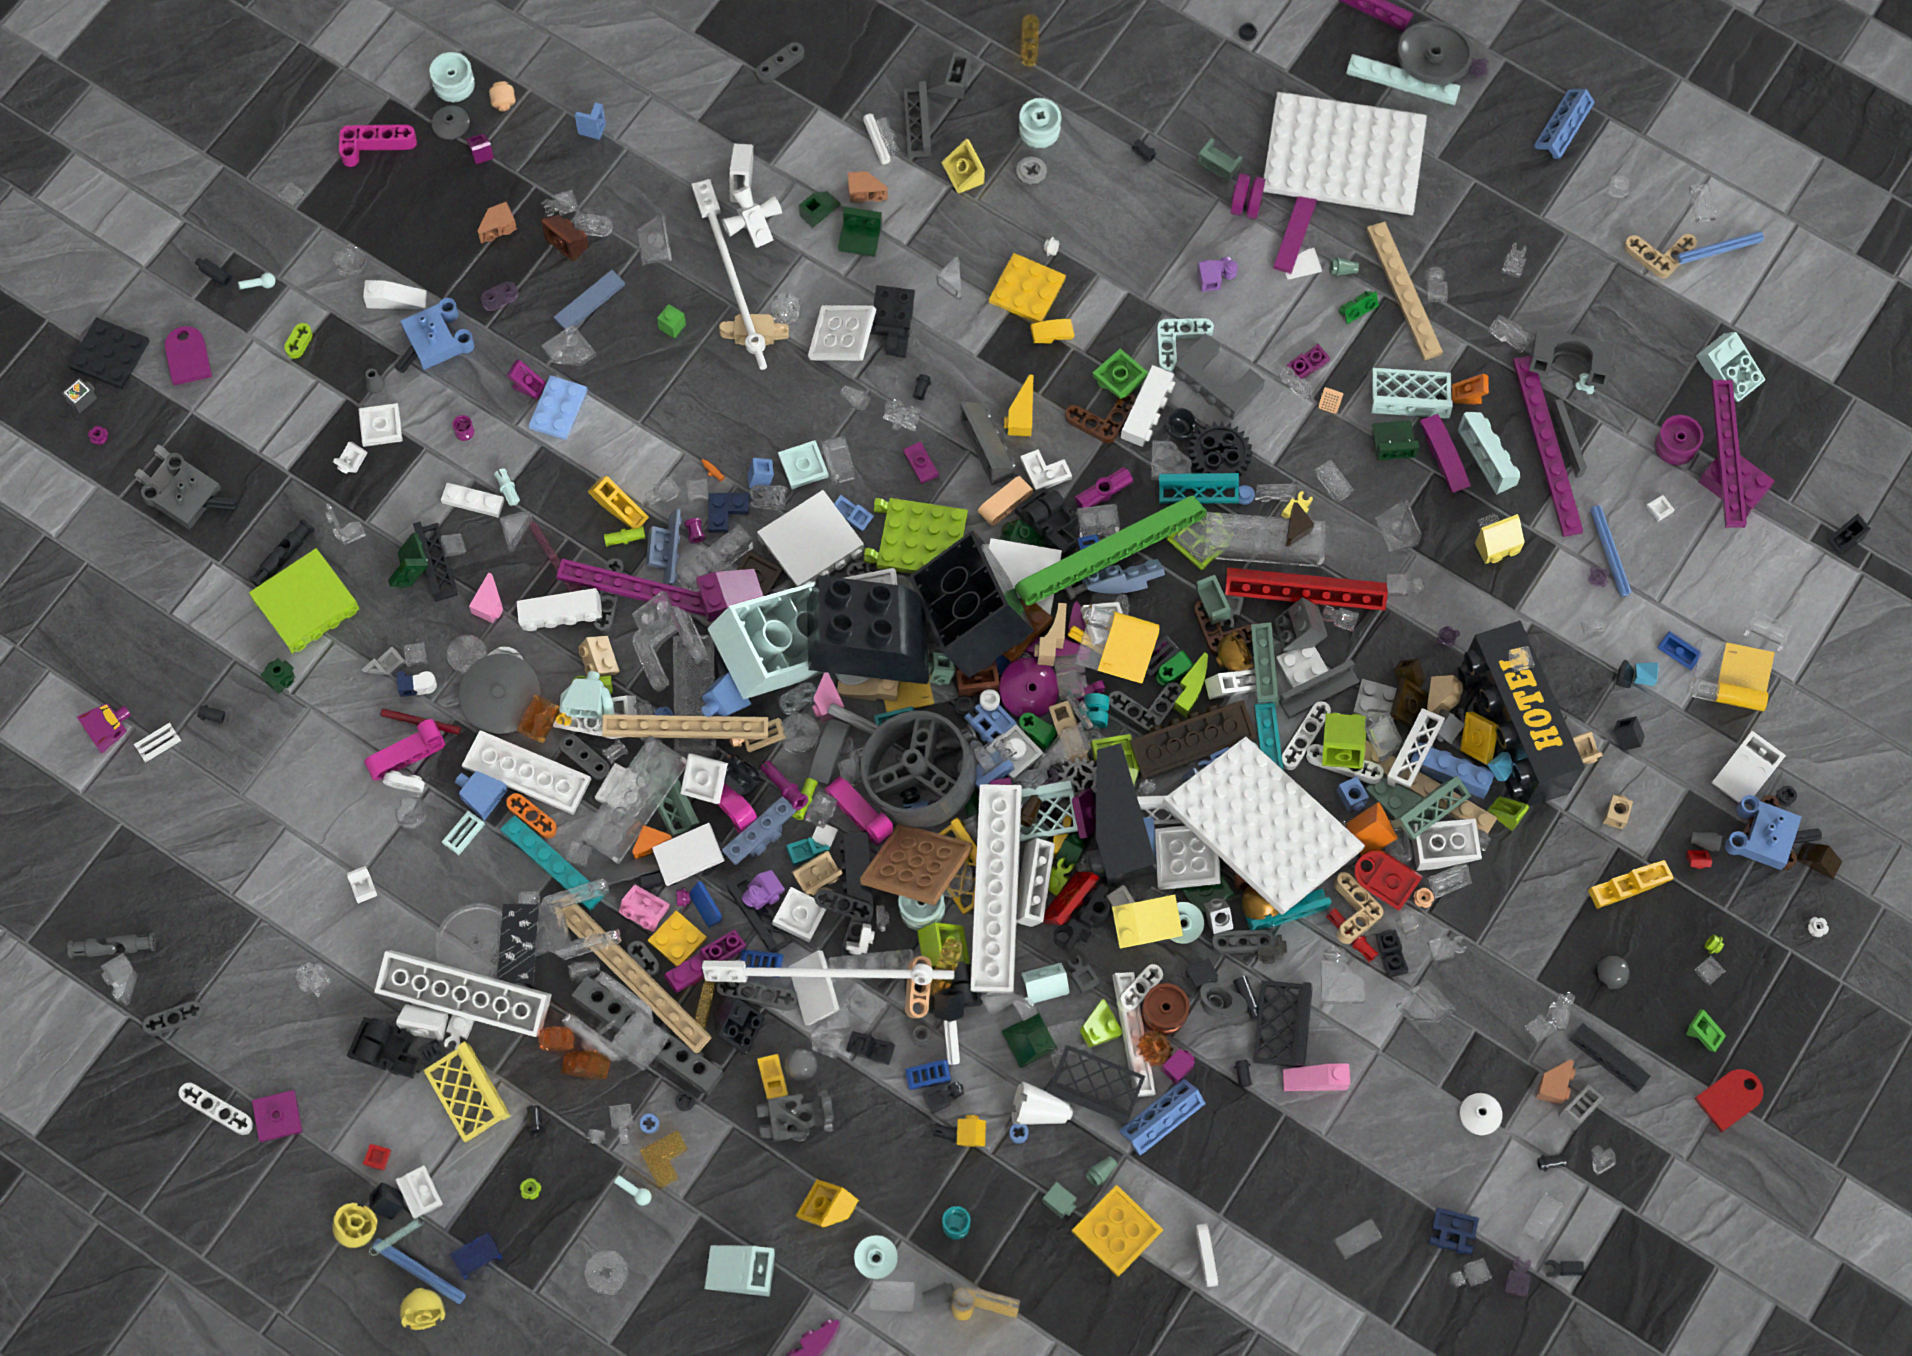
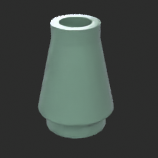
(1343, 267)
(1099, 1172)

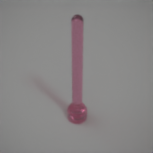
(551, 554)

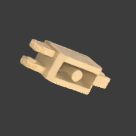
(763, 325)

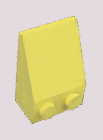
(1147, 921)

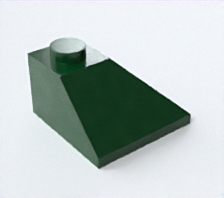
(1029, 1040)

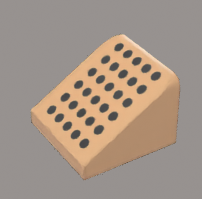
(1330, 400)

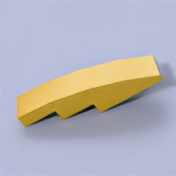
(1630, 884)

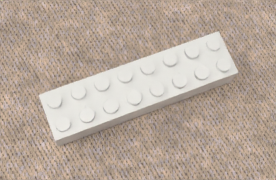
(462, 993)

